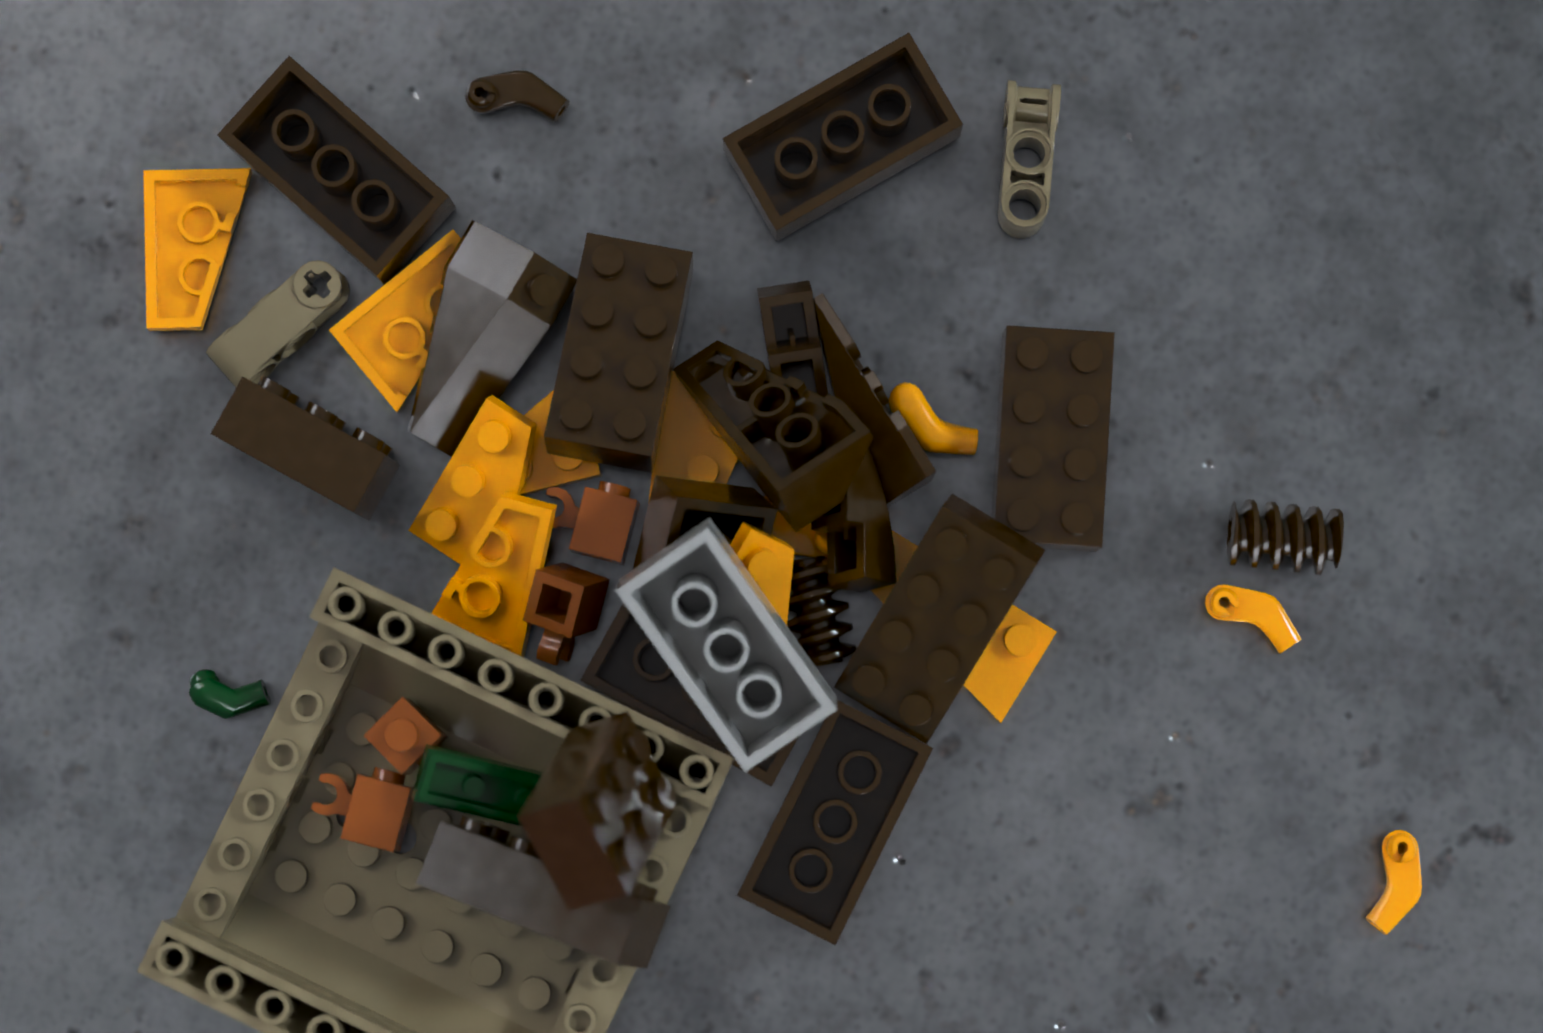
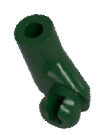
(224, 701)

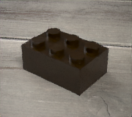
(307, 445)
(598, 811)

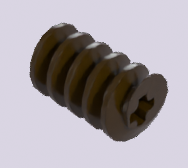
(1285, 535)
(818, 613)

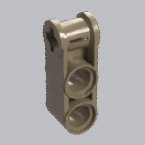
(1029, 122)
(279, 323)

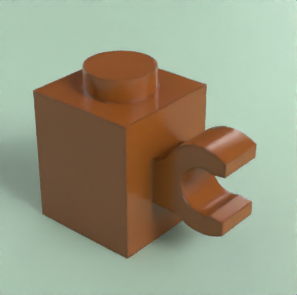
(601, 523)
(566, 605)
(404, 734)
(375, 809)

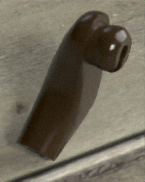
(515, 89)

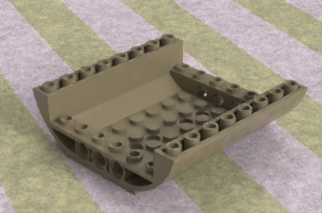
(337, 933)

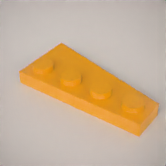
(1008, 656)

